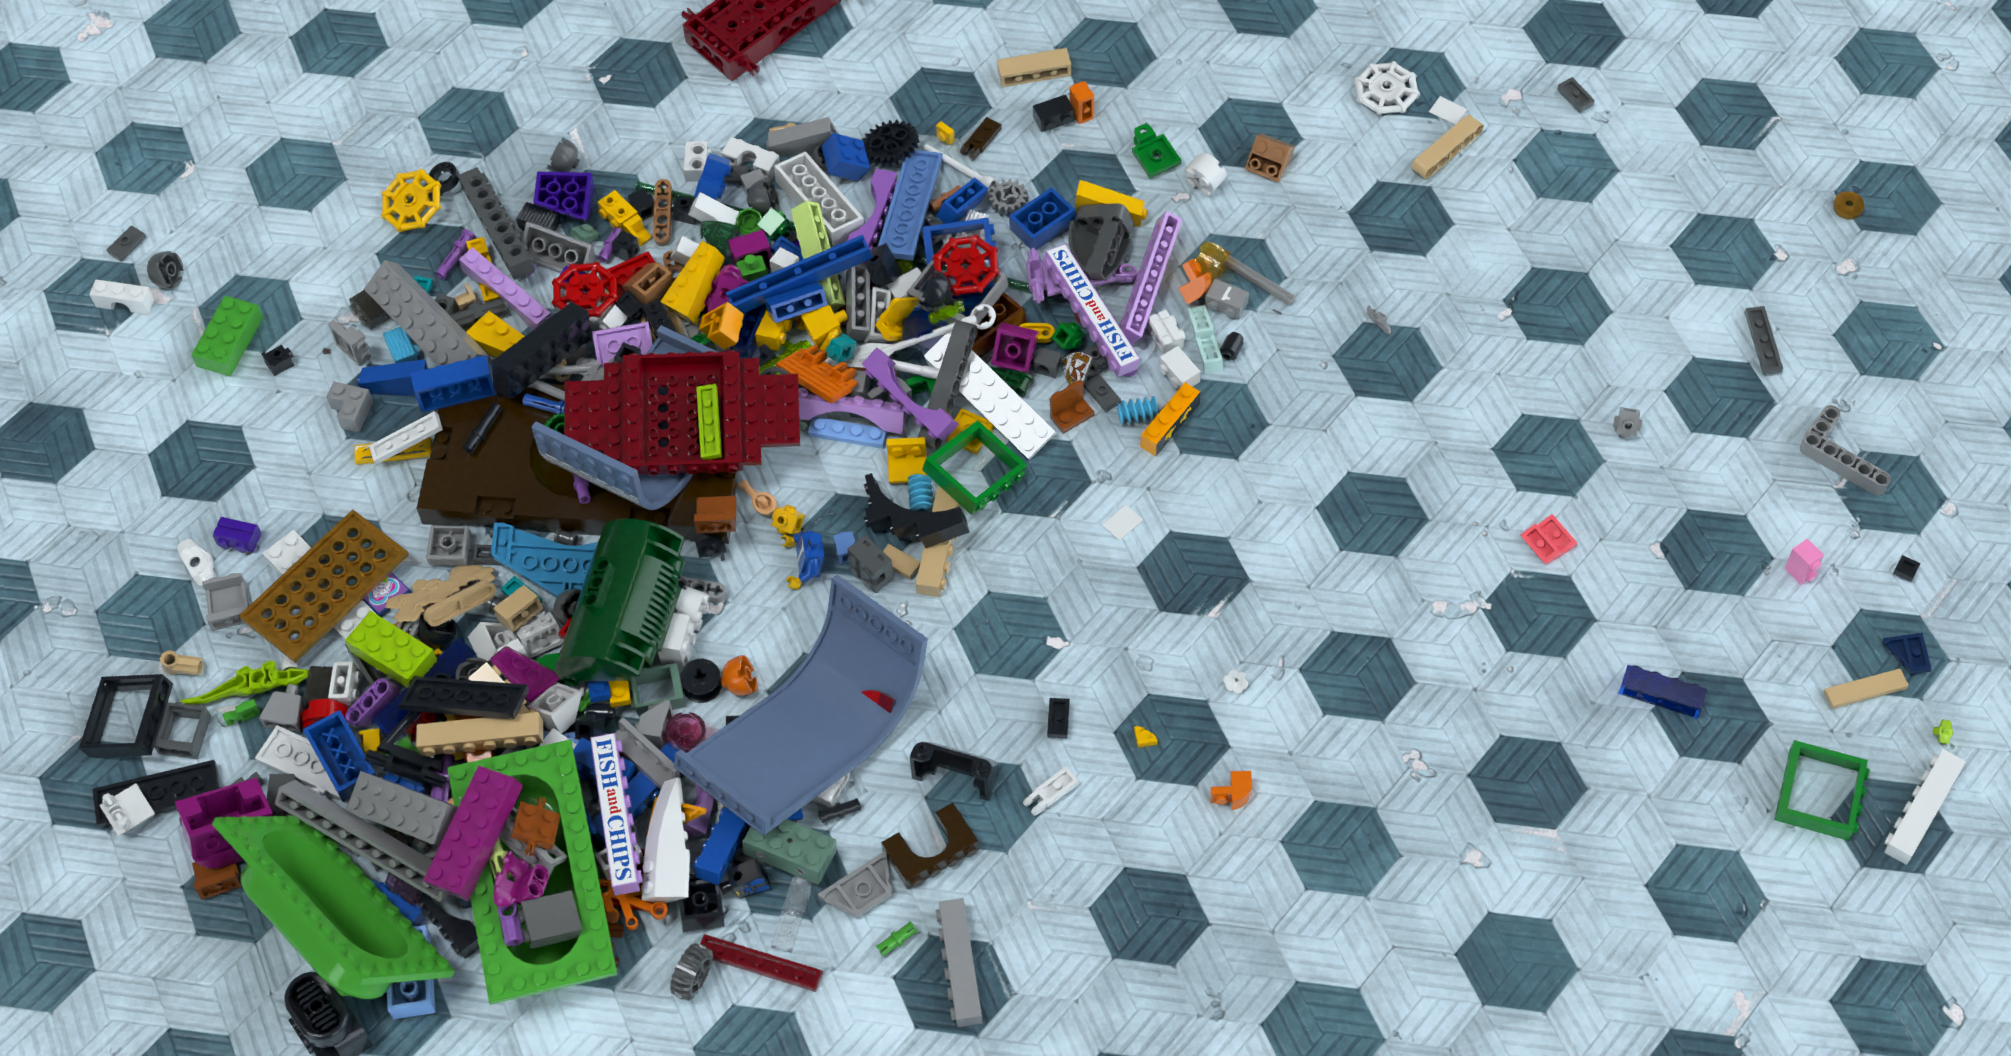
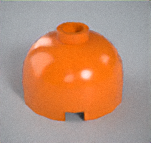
(738, 676)

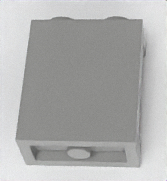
(225, 600)

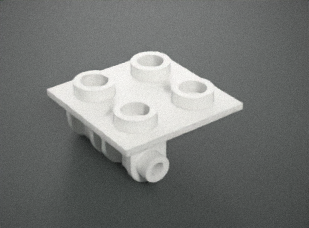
(126, 809)

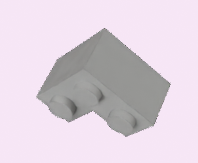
(351, 403)

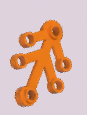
(630, 899)

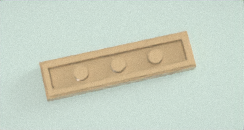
(1866, 688)

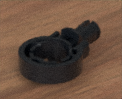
(448, 184)

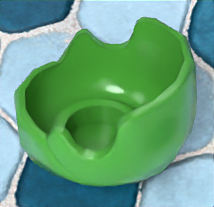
(748, 221)

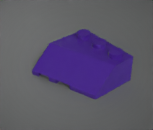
(565, 193)

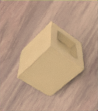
(465, 299)

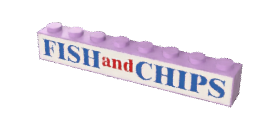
(1091, 310)
(615, 816)

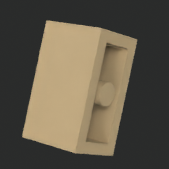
(518, 608)

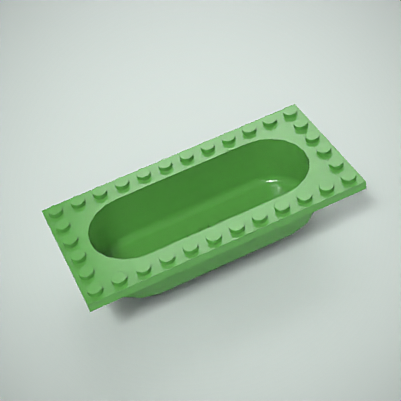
(328, 907)
(522, 971)

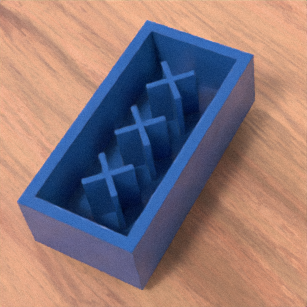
(453, 383)
(338, 753)

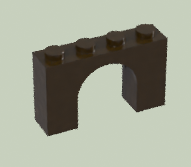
(914, 868)

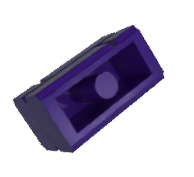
(236, 534)

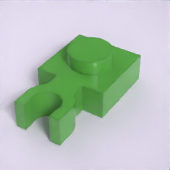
(243, 712)

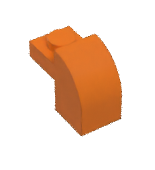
(1198, 284)
(1237, 793)

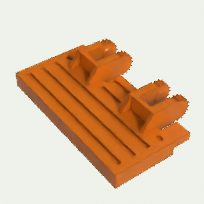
(818, 376)

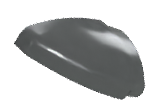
(1100, 238)

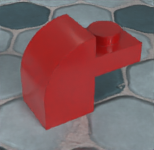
(320, 709)

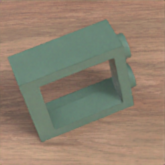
(652, 675)

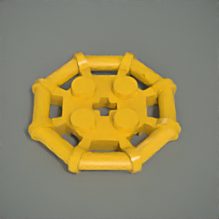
(417, 206)

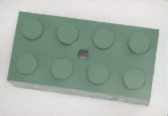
(792, 849)

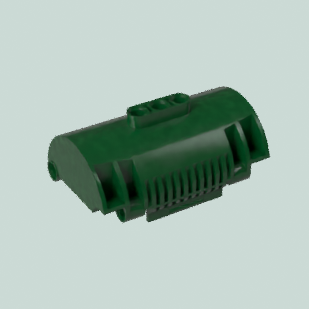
(623, 603)

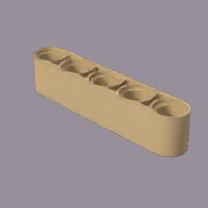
(1447, 146)

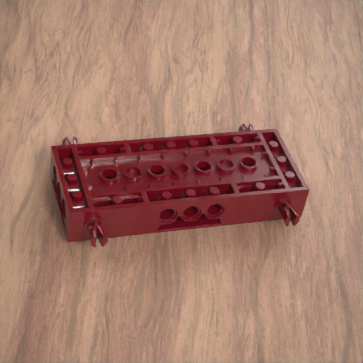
(756, 31)

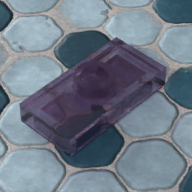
(403, 889)

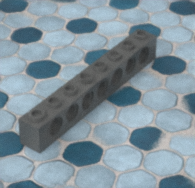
(496, 223)

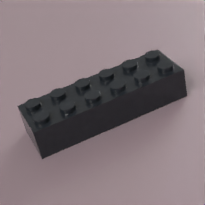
(540, 350)

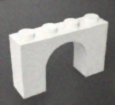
(702, 209)

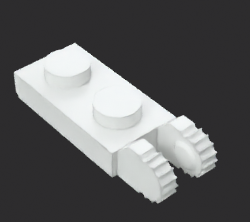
(1052, 790)

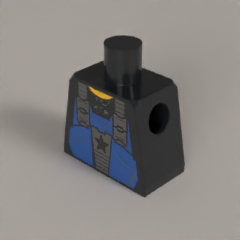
(746, 879)

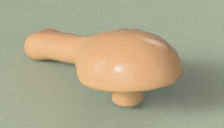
(762, 502)

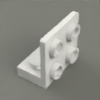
(539, 633)

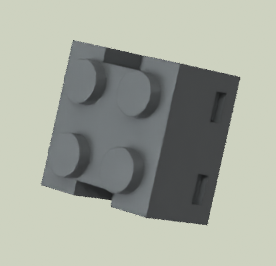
(870, 564)

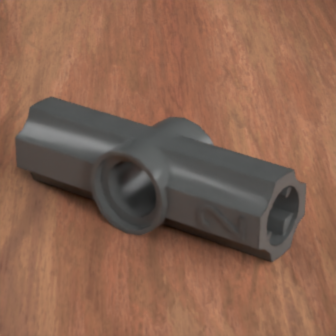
(477, 310)

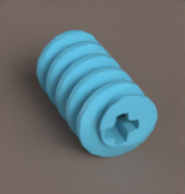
(1137, 410)
(920, 493)

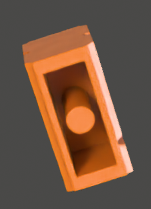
(1082, 101)

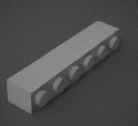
(960, 963)

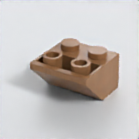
(1269, 157)
(649, 283)

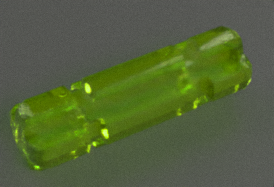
(946, 312)

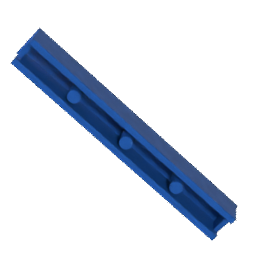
(800, 274)

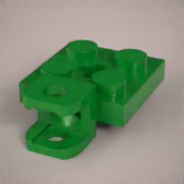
(1148, 144)

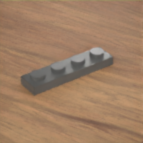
(1763, 340)

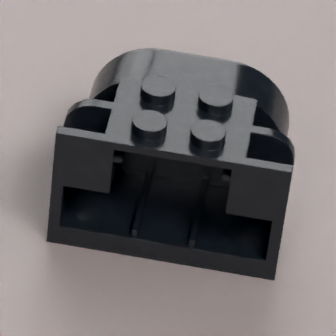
(332, 1028)

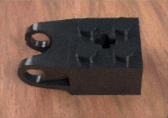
(702, 907)

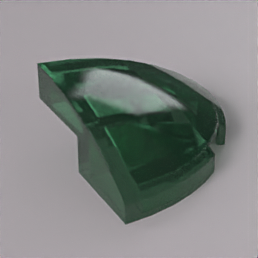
(718, 234)

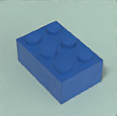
(1042, 219)
(585, 763)

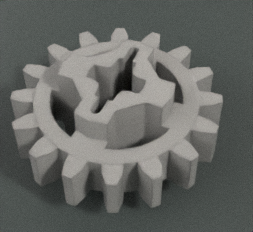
(1008, 196)

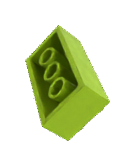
(390, 649)

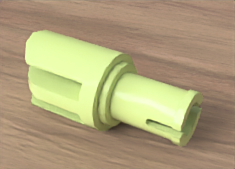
(496, 859)

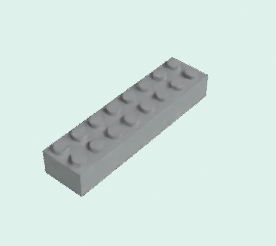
(421, 316)

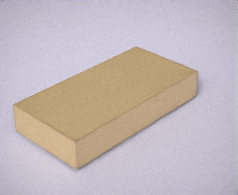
(902, 562)

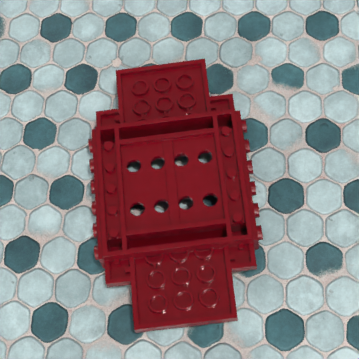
(623, 416)

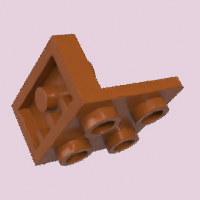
(1069, 407)
(715, 514)
(215, 881)

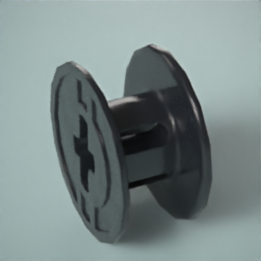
(711, 677)

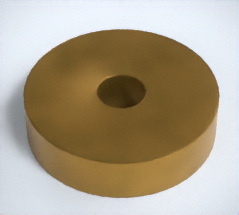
(1848, 198)

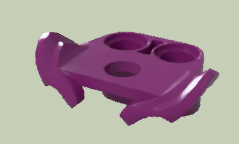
(727, 278)
(527, 882)

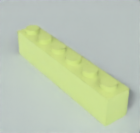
(813, 240)

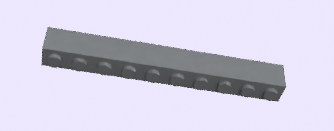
(357, 835)

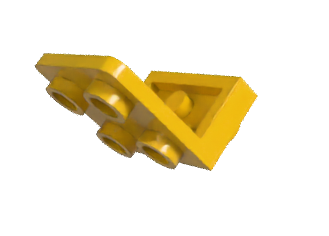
(891, 321)

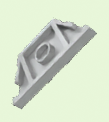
(861, 888)

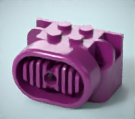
(198, 813)

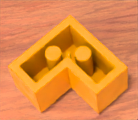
(722, 325)

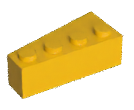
(694, 283)
(494, 334)

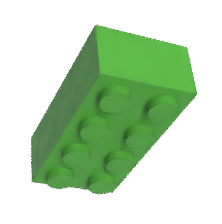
(227, 336)

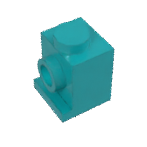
(837, 346)

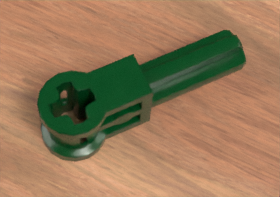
(1016, 380)

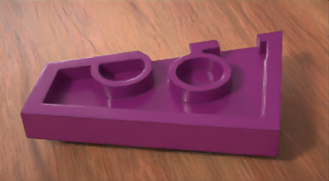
(524, 670)

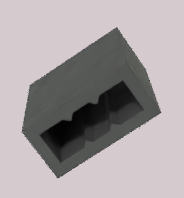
(550, 919)

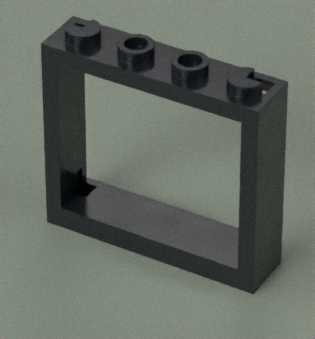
(150, 723)

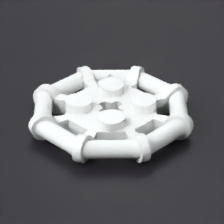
(1386, 96)

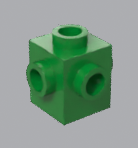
(1068, 335)

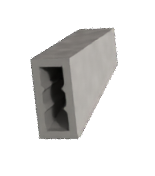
(800, 138)

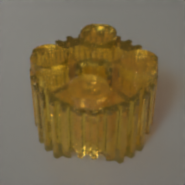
(1212, 259)

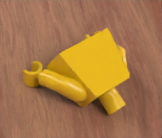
(822, 325)

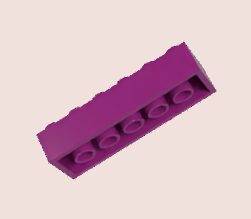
(473, 833)

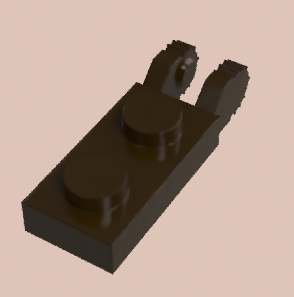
(981, 137)

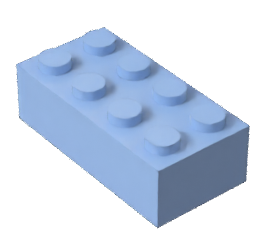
(412, 997)

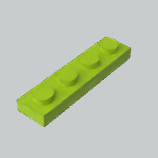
(709, 422)

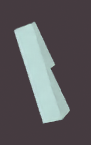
(1205, 339)

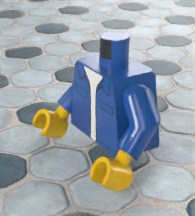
(809, 556)

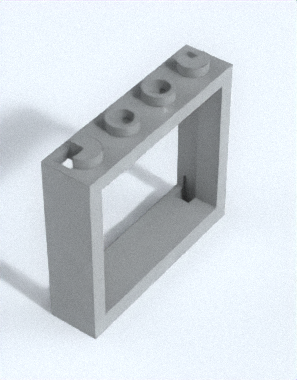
(921, 282)

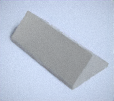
(556, 249)

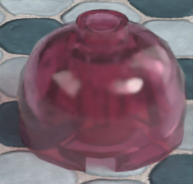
(685, 731)

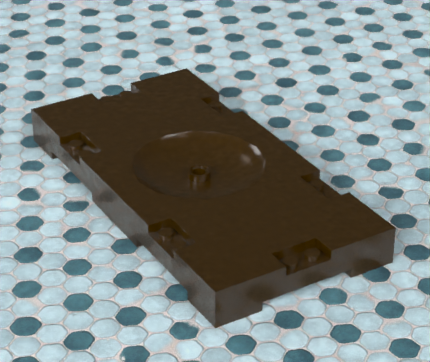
(518, 487)

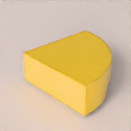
(1144, 737)

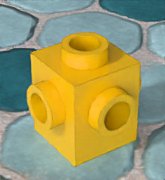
(787, 519)

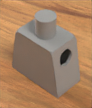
(284, 710)

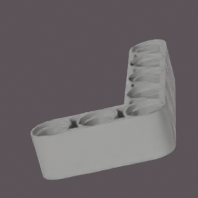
(1838, 455)

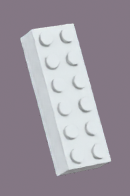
(807, 182)

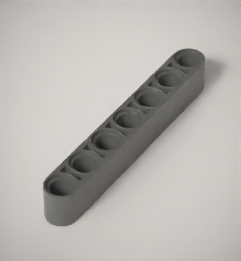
(950, 374)

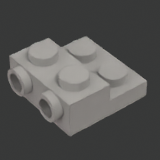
(350, 342)

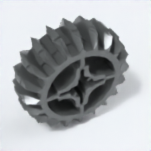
(691, 971)

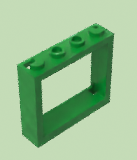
(954, 488)
(1813, 822)

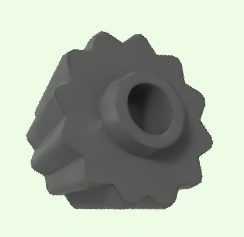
(1098, 360)

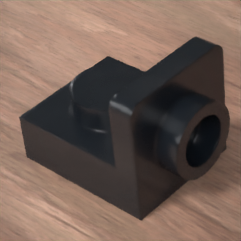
(630, 306)
(710, 546)

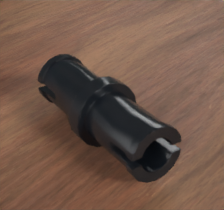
(839, 810)

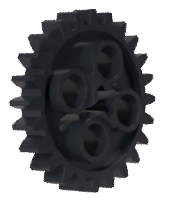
(890, 143)

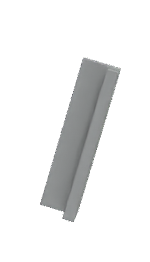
(645, 755)
(540, 854)

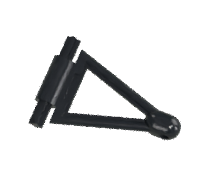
(406, 762)

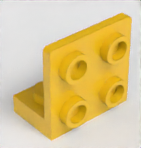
(905, 458)

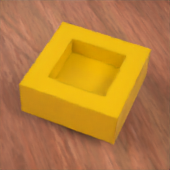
(945, 133)

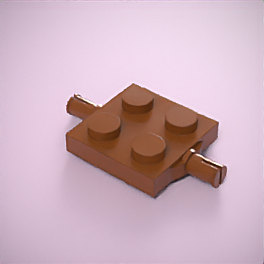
(535, 826)

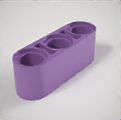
(365, 709)

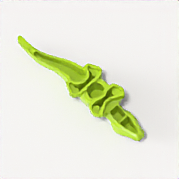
(252, 682)

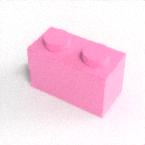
(1804, 562)

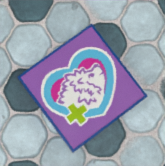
(388, 588)

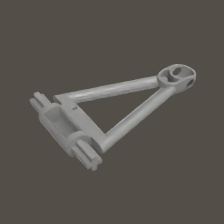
(593, 371)

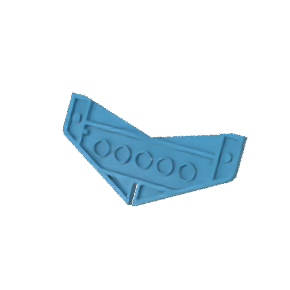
(540, 559)

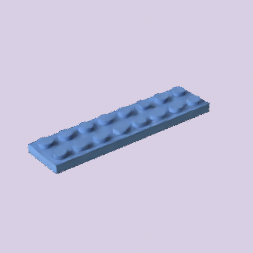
(910, 203)

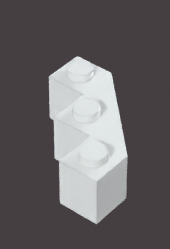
(609, 318)

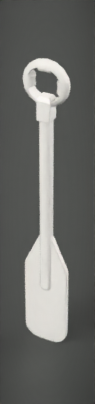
(862, 351)

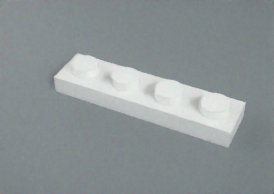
(405, 437)

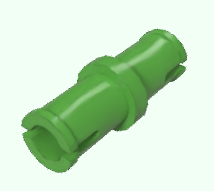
(896, 938)

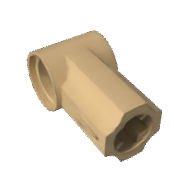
(182, 664)

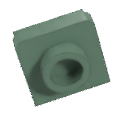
(584, 233)

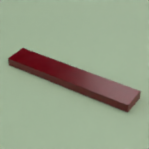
(763, 963)

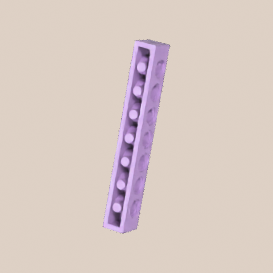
(1149, 276)

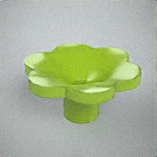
(1944, 731)

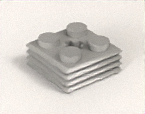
(438, 545)

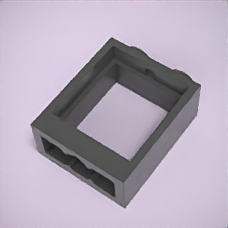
(178, 748)

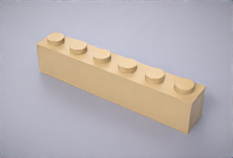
(935, 558)
(479, 734)

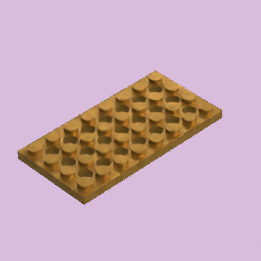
(323, 596)

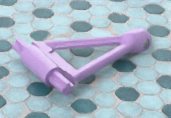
(1041, 279)

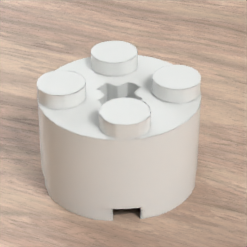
(1205, 173)
(693, 603)

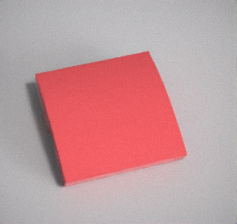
(1549, 539)

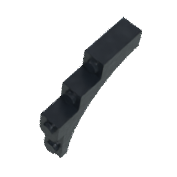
(928, 527)

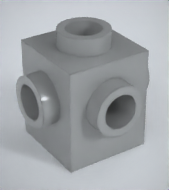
(1627, 415)

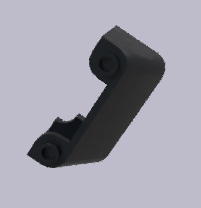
(928, 756)

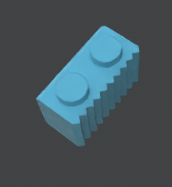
(400, 345)

